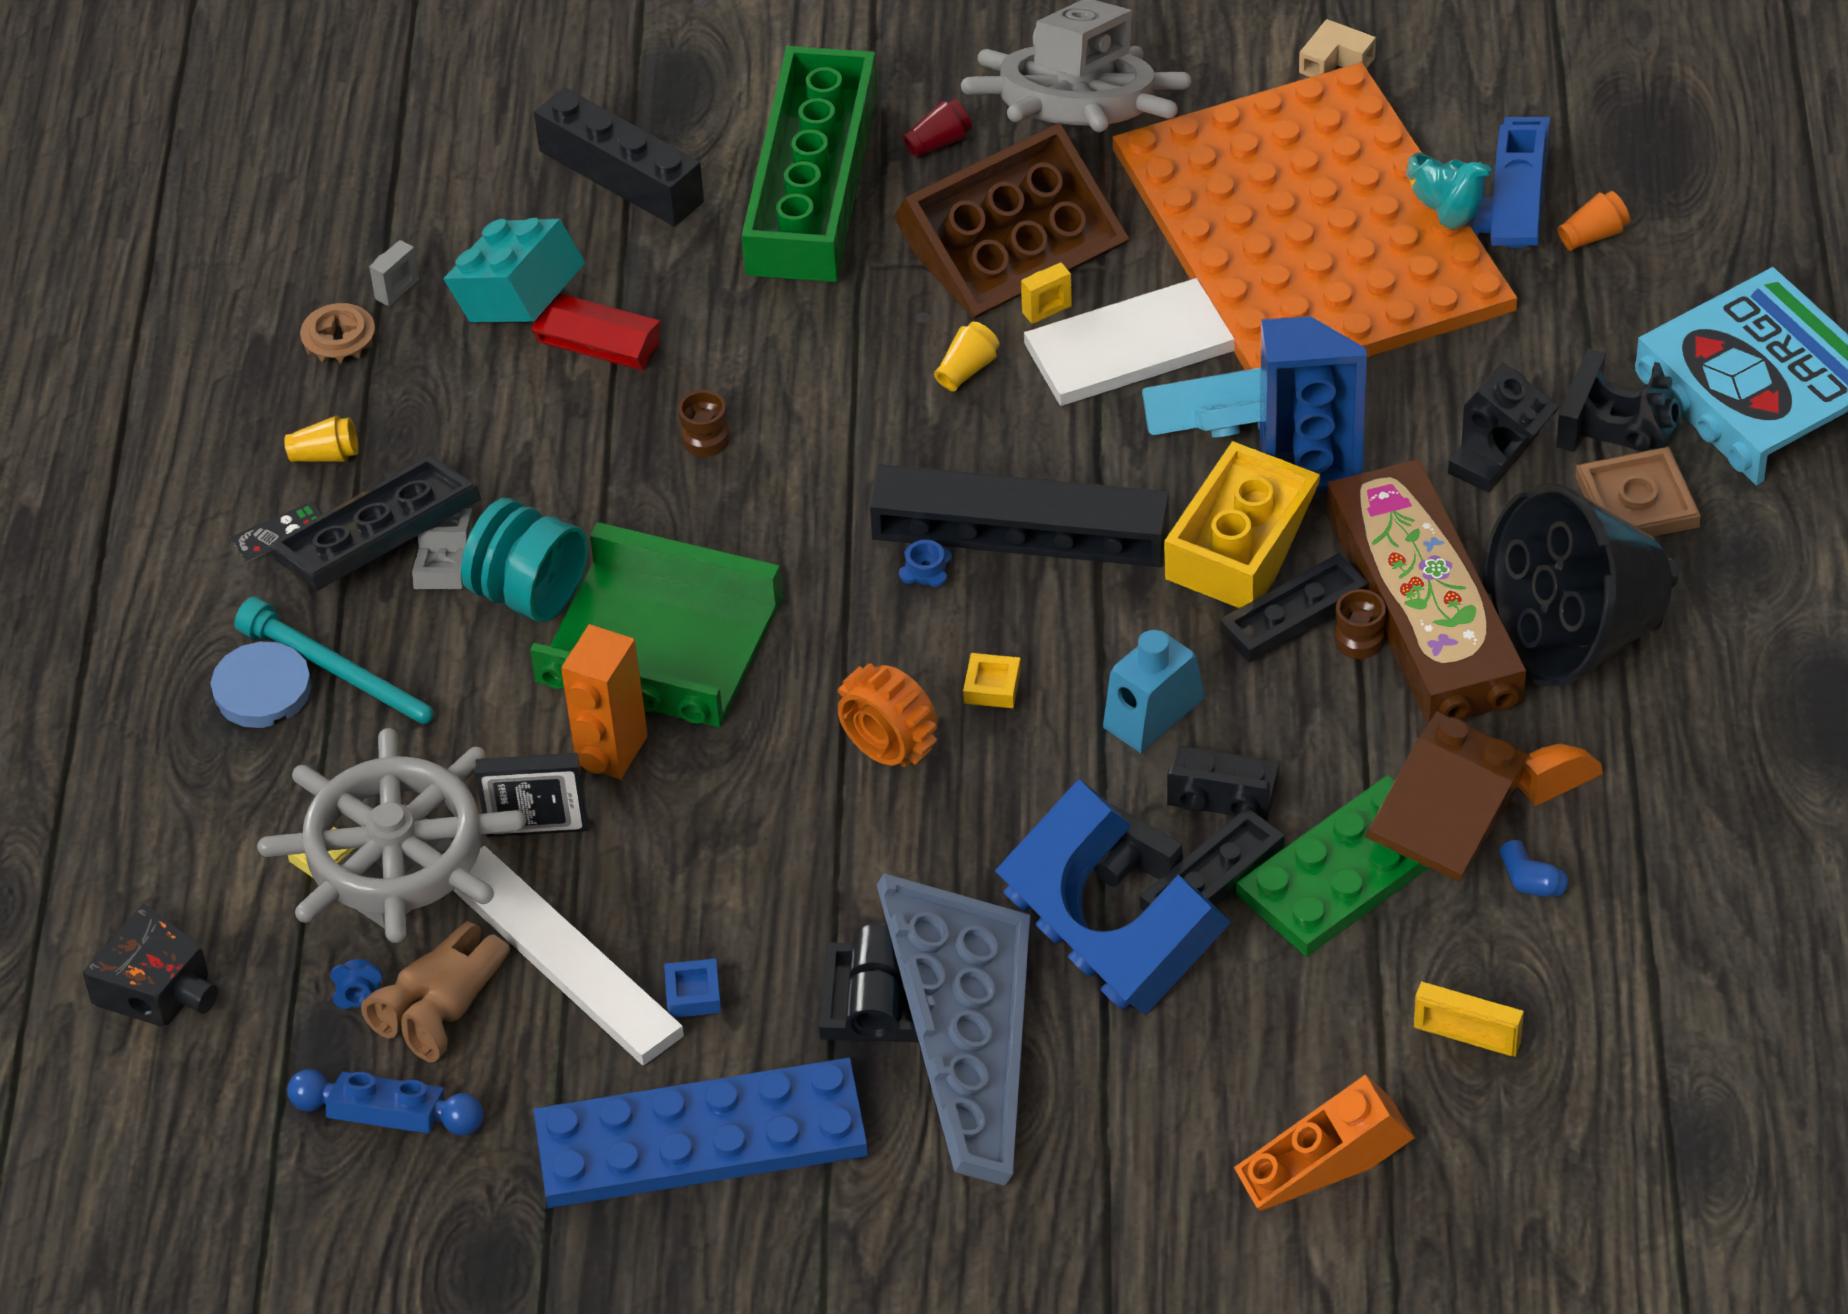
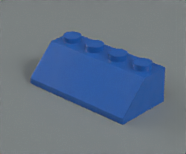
(1312, 397)

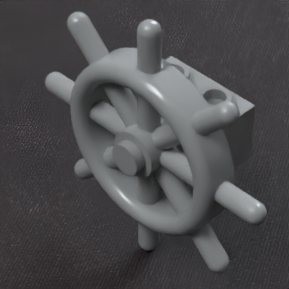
(1078, 71)
(398, 852)

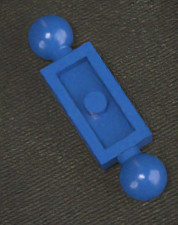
(385, 1102)

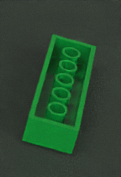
(810, 164)

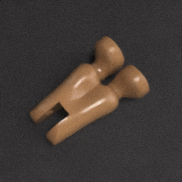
(435, 990)

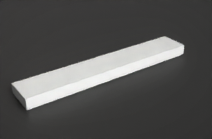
(573, 962)

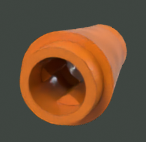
(1595, 221)

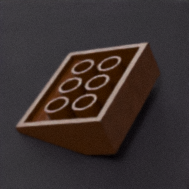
(1009, 220)

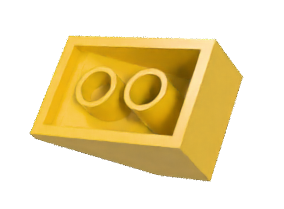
(1239, 526)

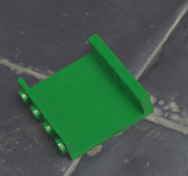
(685, 605)

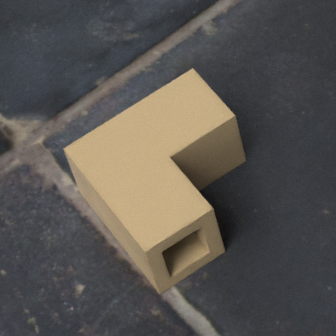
(1335, 46)

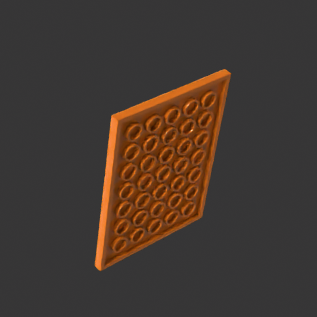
(1308, 212)

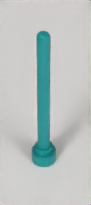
(259, 620)

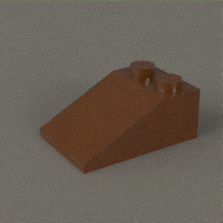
(1448, 796)

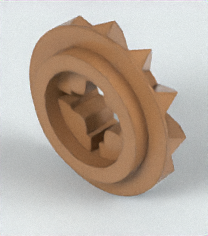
(319, 330)

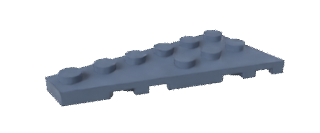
(966, 997)

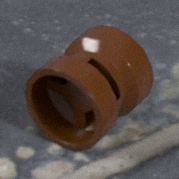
(703, 423)
(1360, 623)

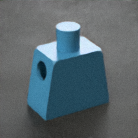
(1151, 690)

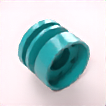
(524, 559)

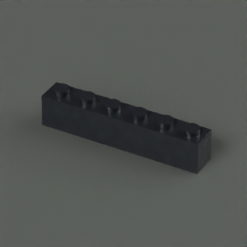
(1020, 515)

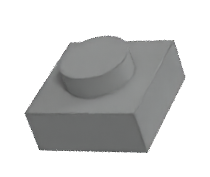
(394, 272)

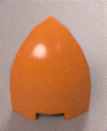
(1556, 771)

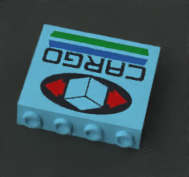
(1752, 368)

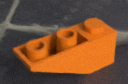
(1326, 1146)

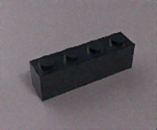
(619, 156)

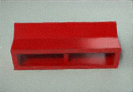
(597, 331)

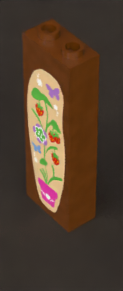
(1434, 600)

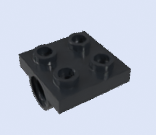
(865, 991)

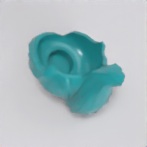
(1448, 188)

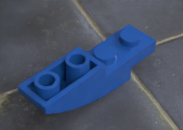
(1520, 181)

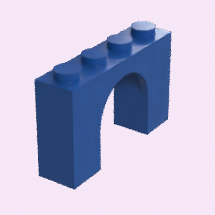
(1050, 876)

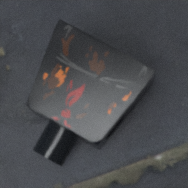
(150, 971)

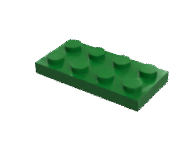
(1328, 875)

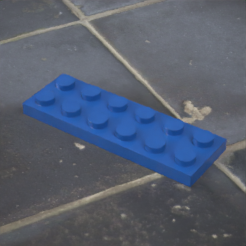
(699, 1132)

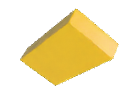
(1468, 1019)

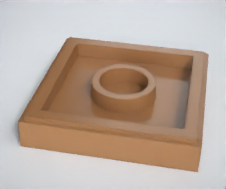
(1641, 490)

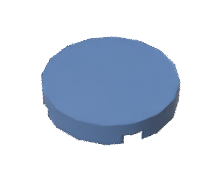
(261, 684)

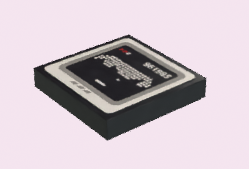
(540, 786)

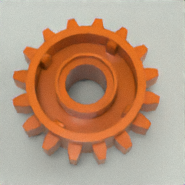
(887, 715)

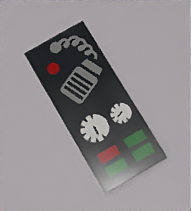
(257, 539)

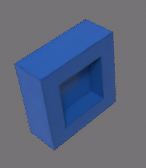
(692, 988)

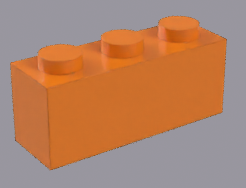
(604, 701)

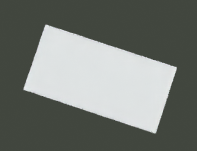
(1128, 341)

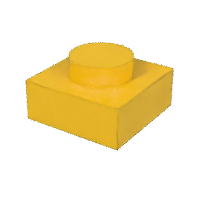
(1046, 293)
(992, 680)

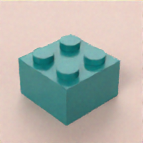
(514, 270)

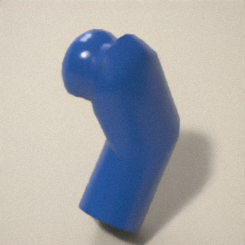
(1529, 875)

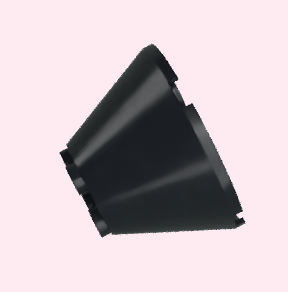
(1573, 582)

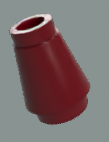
(938, 128)

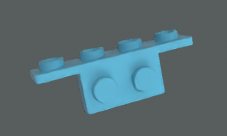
(1204, 403)

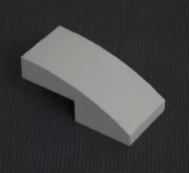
(441, 553)

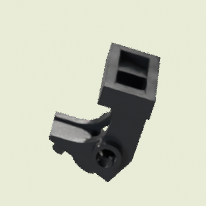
(1592, 399)
(1501, 407)

